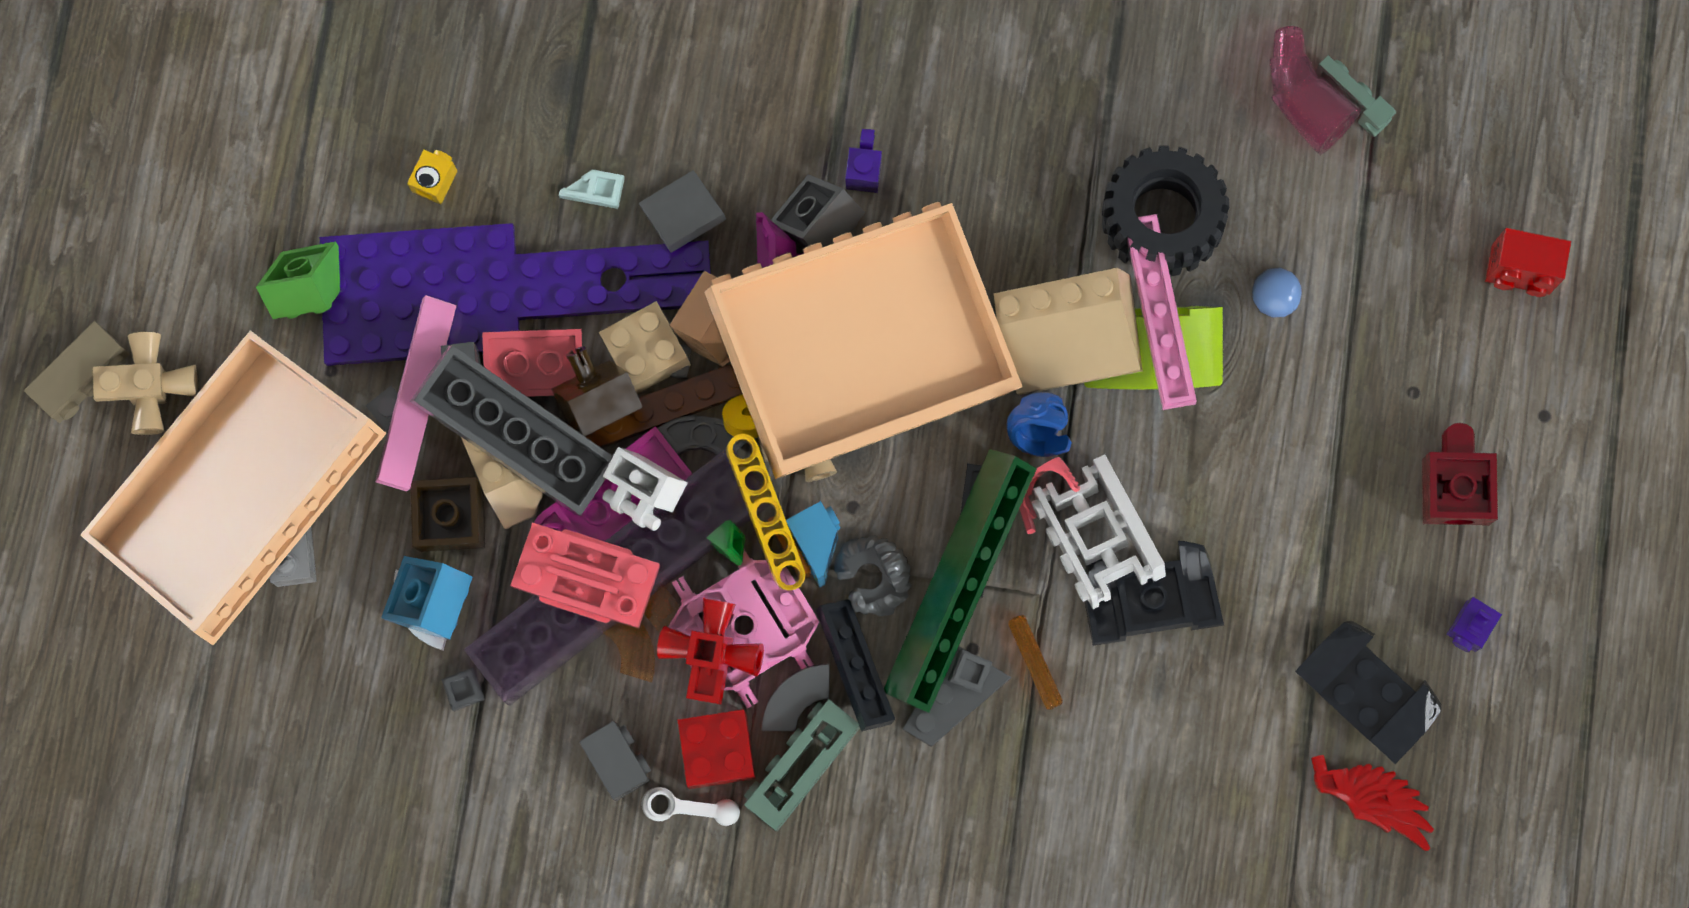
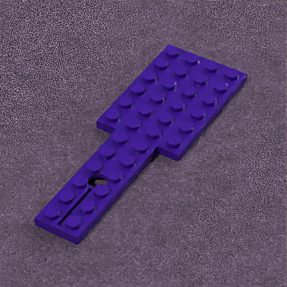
(490, 284)

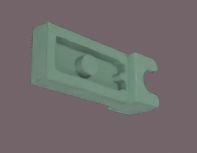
(1374, 113)

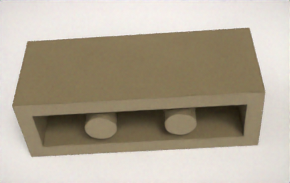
(70, 375)

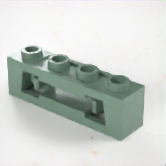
(779, 767)

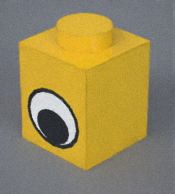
(432, 176)

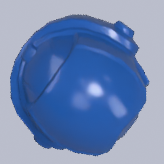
(1035, 424)

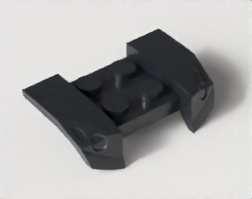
(1176, 601)
(1369, 691)

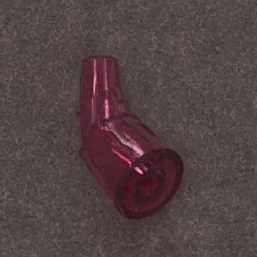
(1306, 100)

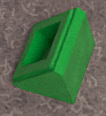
(729, 541)

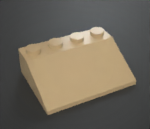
(1070, 330)

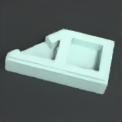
(596, 188)

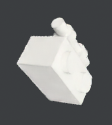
(644, 480)

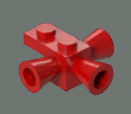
(710, 652)

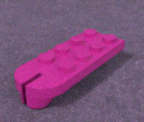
(598, 518)

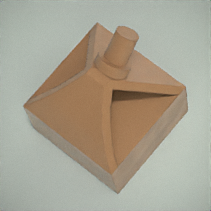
(697, 324)

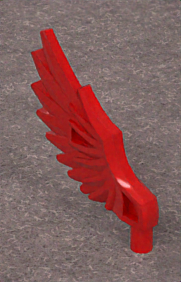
(1375, 798)

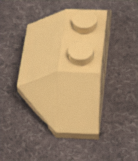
(507, 493)

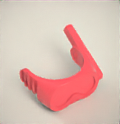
(1026, 508)

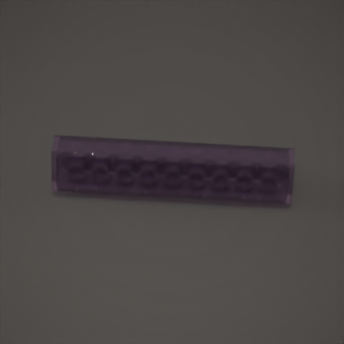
(543, 637)

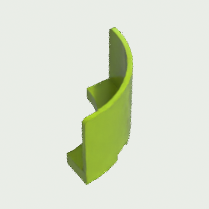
(1203, 344)

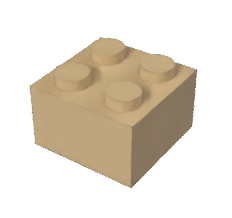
(645, 347)

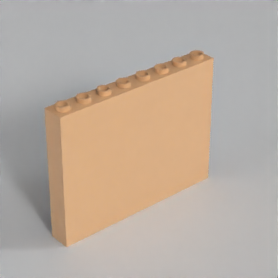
(862, 338)
(232, 486)

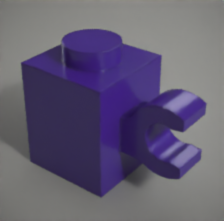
(864, 165)
(1473, 625)

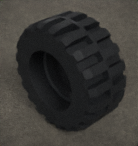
(1173, 172)

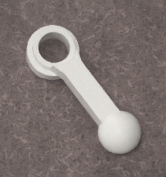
(724, 812)

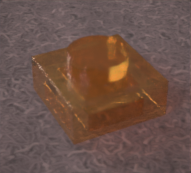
(661, 608)

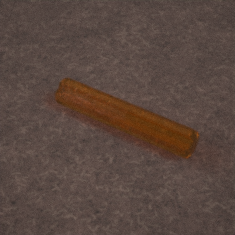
(1035, 662)

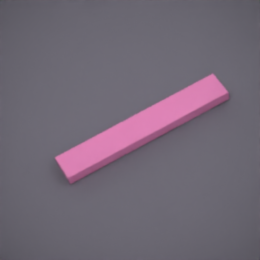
(1162, 325)
(408, 420)

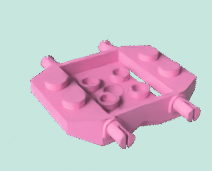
(737, 588)

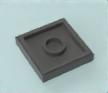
(682, 211)

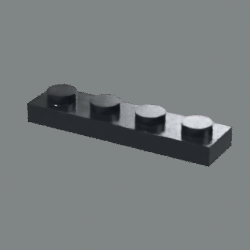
(855, 665)

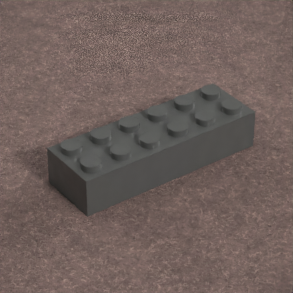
(513, 430)

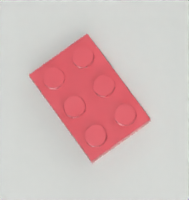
(532, 358)

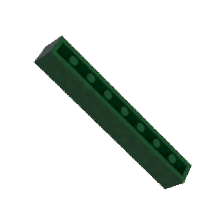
(959, 580)

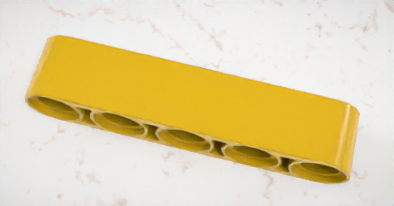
(778, 524)

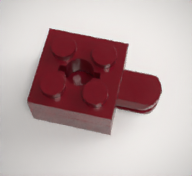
(1458, 482)

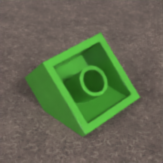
(302, 281)

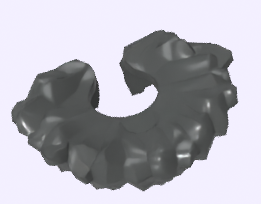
(894, 569)

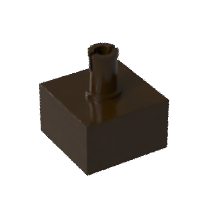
(595, 394)

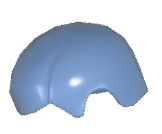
(1276, 292)

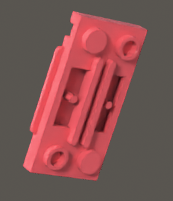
(585, 575)

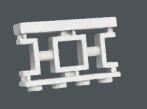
(1122, 520)

